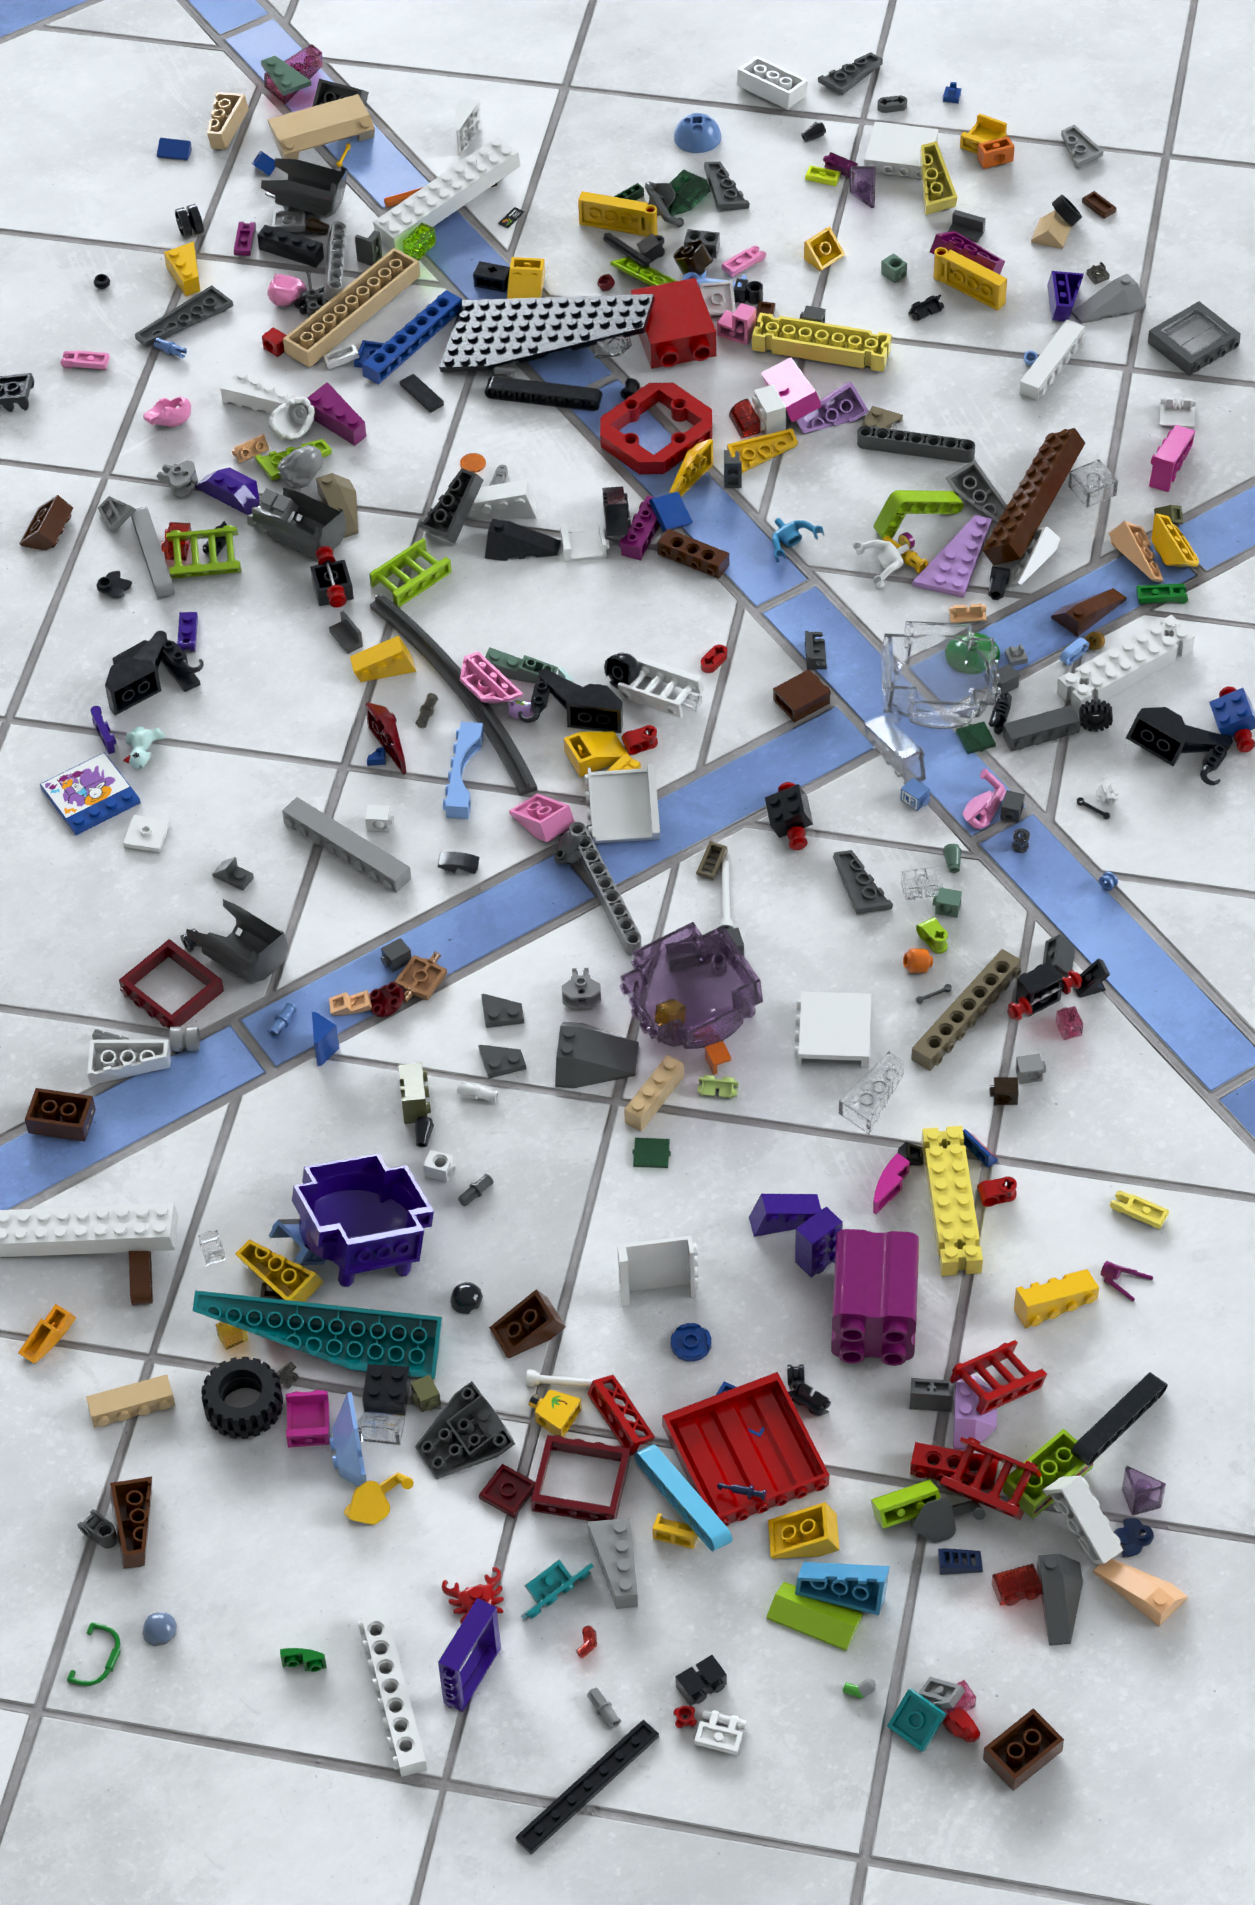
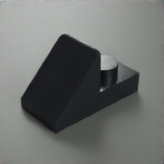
(1093, 978)

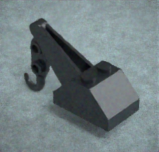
(138, 677)
(587, 707)
(1167, 737)

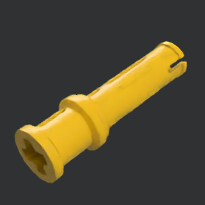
(910, 557)

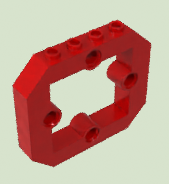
(626, 446)

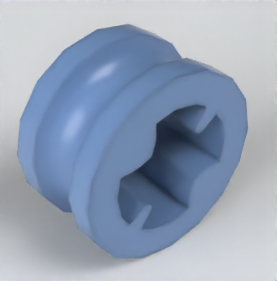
(1108, 880)

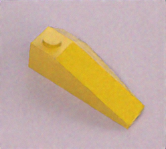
(694, 466)

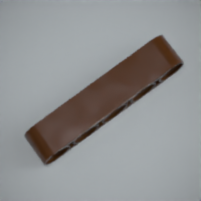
(140, 1277)

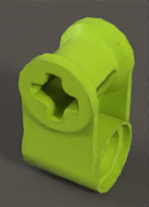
(933, 935)

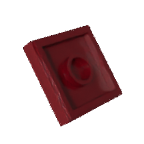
(507, 1490)

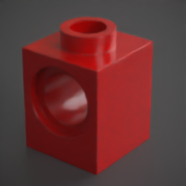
(273, 341)

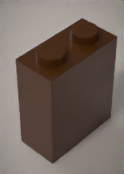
(801, 695)

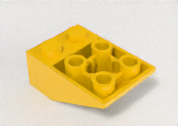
(526, 278)
(593, 750)

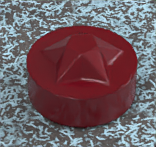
(606, 282)

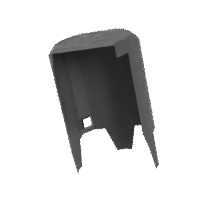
(308, 187)
(318, 526)
(250, 955)

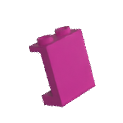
(308, 1418)

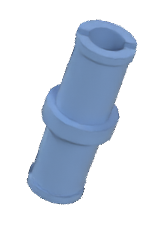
(170, 347)
(282, 1020)

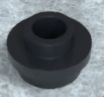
(101, 281)

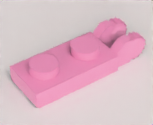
(743, 261)
(85, 359)

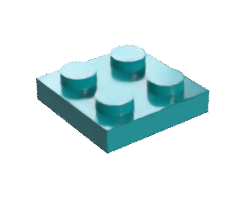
(916, 1720)

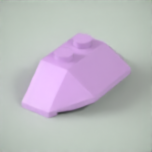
(966, 1417)

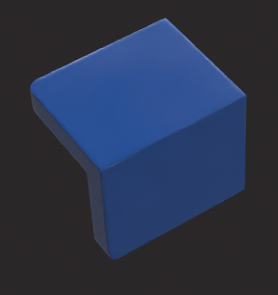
(264, 163)

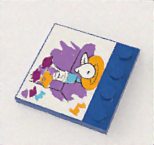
(90, 793)

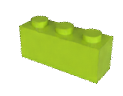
(903, 1503)

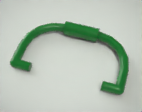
(111, 1660)

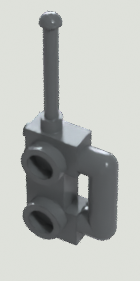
(312, 297)

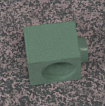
(894, 268)
(947, 902)

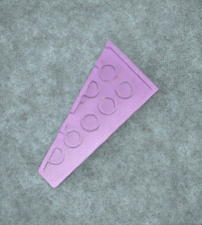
(955, 564)

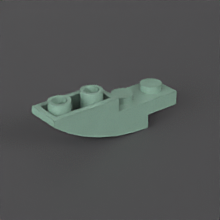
(517, 668)

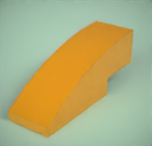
(47, 1334)

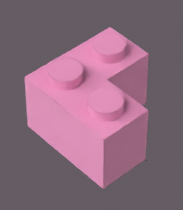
(738, 325)

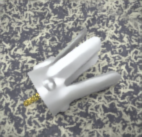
(504, 370)

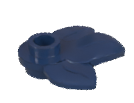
(1130, 1537)

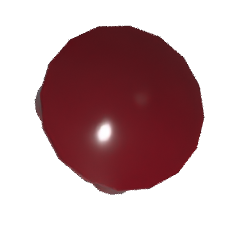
(386, 1000)

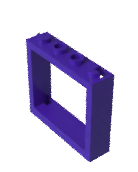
(480, 1627)

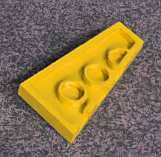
(762, 448)

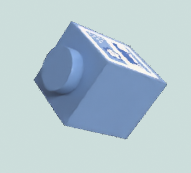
(915, 794)

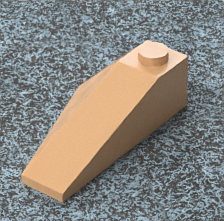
(1135, 545)
(1146, 1592)

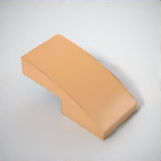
(347, 1005)

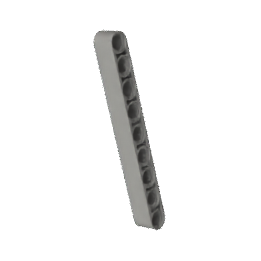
(607, 891)

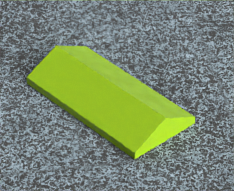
(646, 275)
(814, 1617)

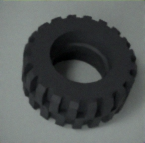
(238, 1375)

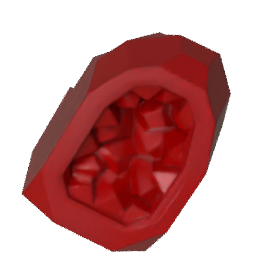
(961, 1725)

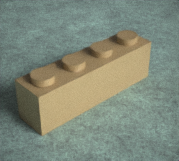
(654, 1093)
(130, 1401)

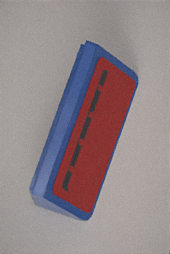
(979, 1149)

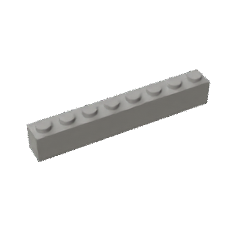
(346, 844)

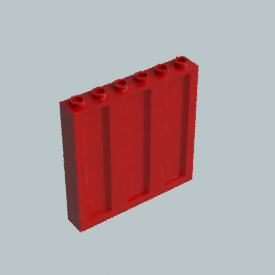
(718, 1448)

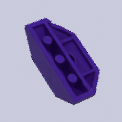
(232, 489)

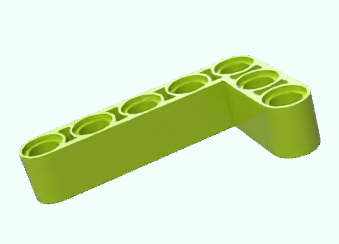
(914, 502)

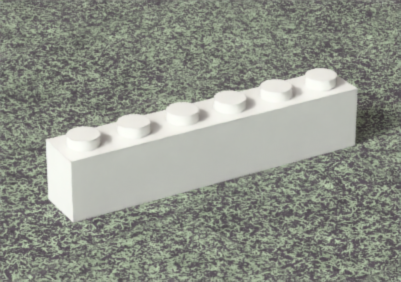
(1052, 360)

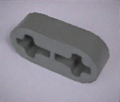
(892, 104)

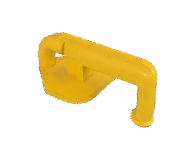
(369, 1502)

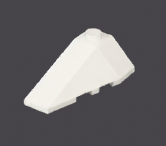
(1038, 551)

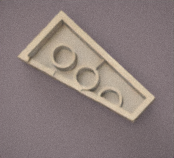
(226, 118)

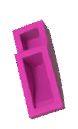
(890, 1182)

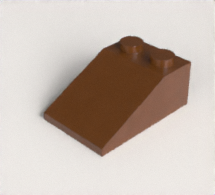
(527, 1325)

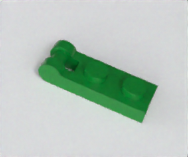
(1162, 593)

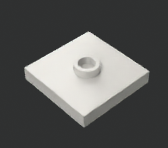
(718, 297)
(146, 833)

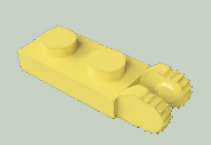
(1140, 1209)

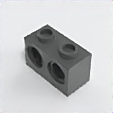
(709, 239)

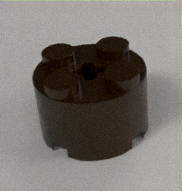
(693, 257)

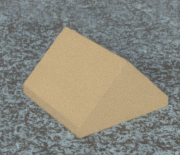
(1051, 231)

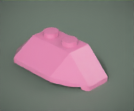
(486, 680)

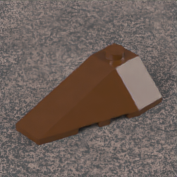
(1086, 612)

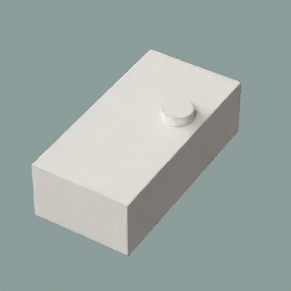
(772, 82)

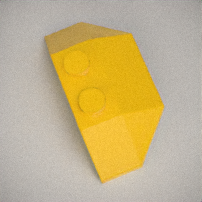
(1172, 543)

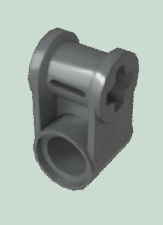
(97, 1526)

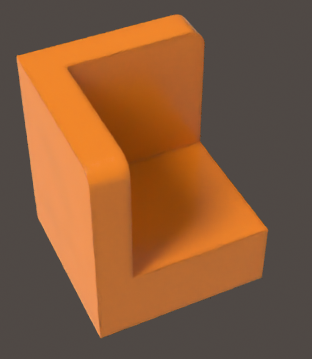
(715, 1055)

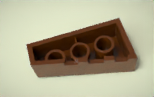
(131, 1514)

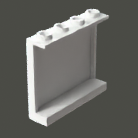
(897, 148)
(623, 805)
(833, 1026)

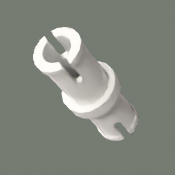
(477, 1091)

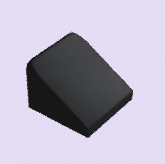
(912, 1153)

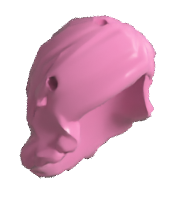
(285, 289)
(167, 414)

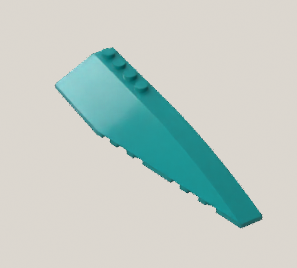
(333, 1332)

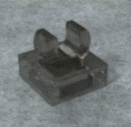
(1098, 273)
(286, 1372)

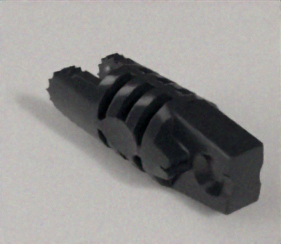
(1000, 713)

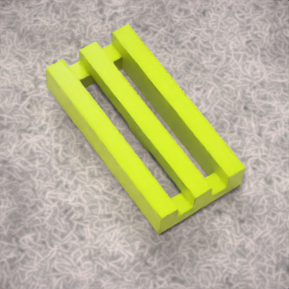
(822, 175)

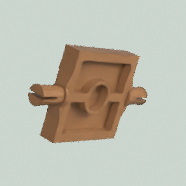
(421, 977)

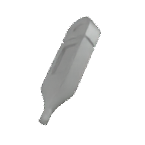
(499, 475)

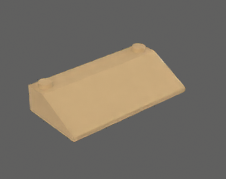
(321, 126)

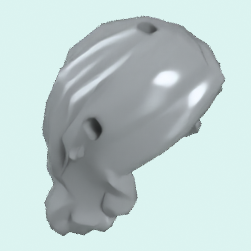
(300, 466)

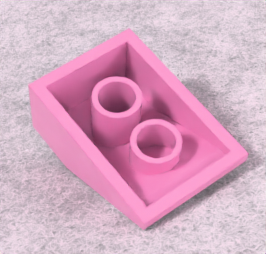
(543, 817)

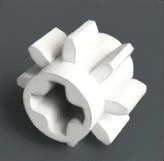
(1107, 794)

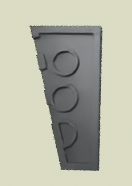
(723, 188)
(860, 885)

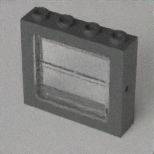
(1194, 338)

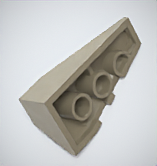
(341, 494)

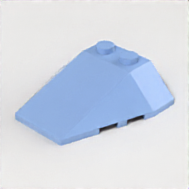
(347, 1444)

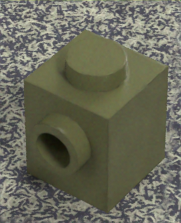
(425, 1393)

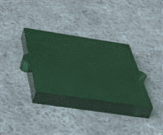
(975, 737)
(651, 1152)

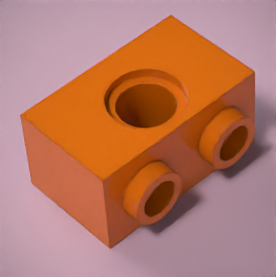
(995, 152)

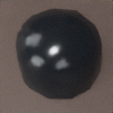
(466, 1297)

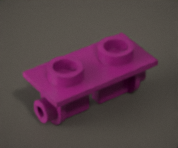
(838, 163)

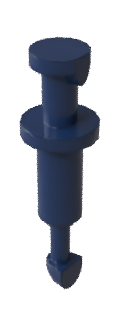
(748, 1491)

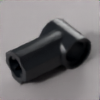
(998, 580)

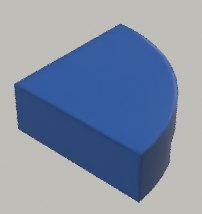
(377, 757)

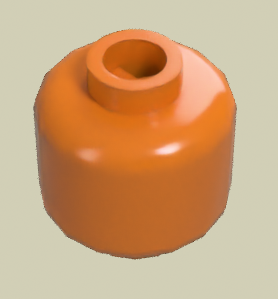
(917, 960)

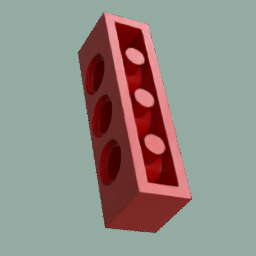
(946, 1458)

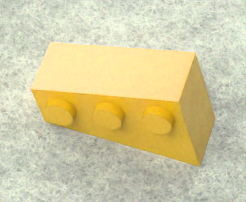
(183, 267)
(383, 661)

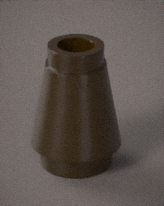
(316, 227)

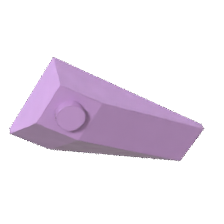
(837, 408)

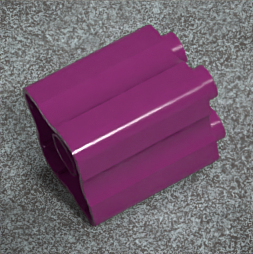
(875, 1296)

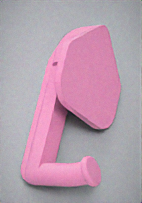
(985, 804)

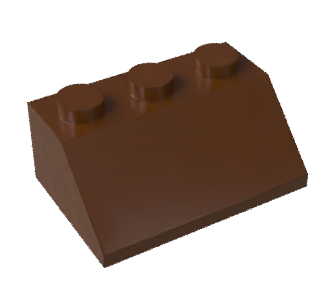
(47, 524)

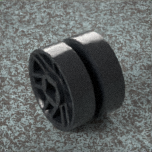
(189, 220)

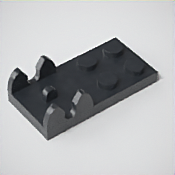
(15, 390)

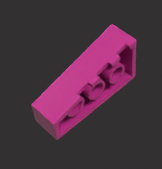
(1170, 457)

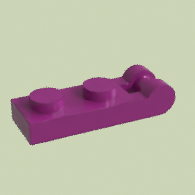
(244, 238)

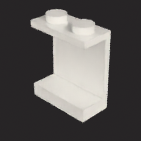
(584, 544)

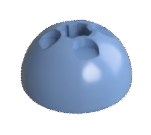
(697, 133)

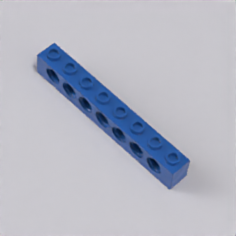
(411, 337)

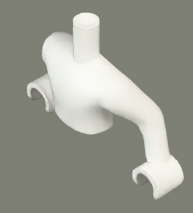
(889, 557)

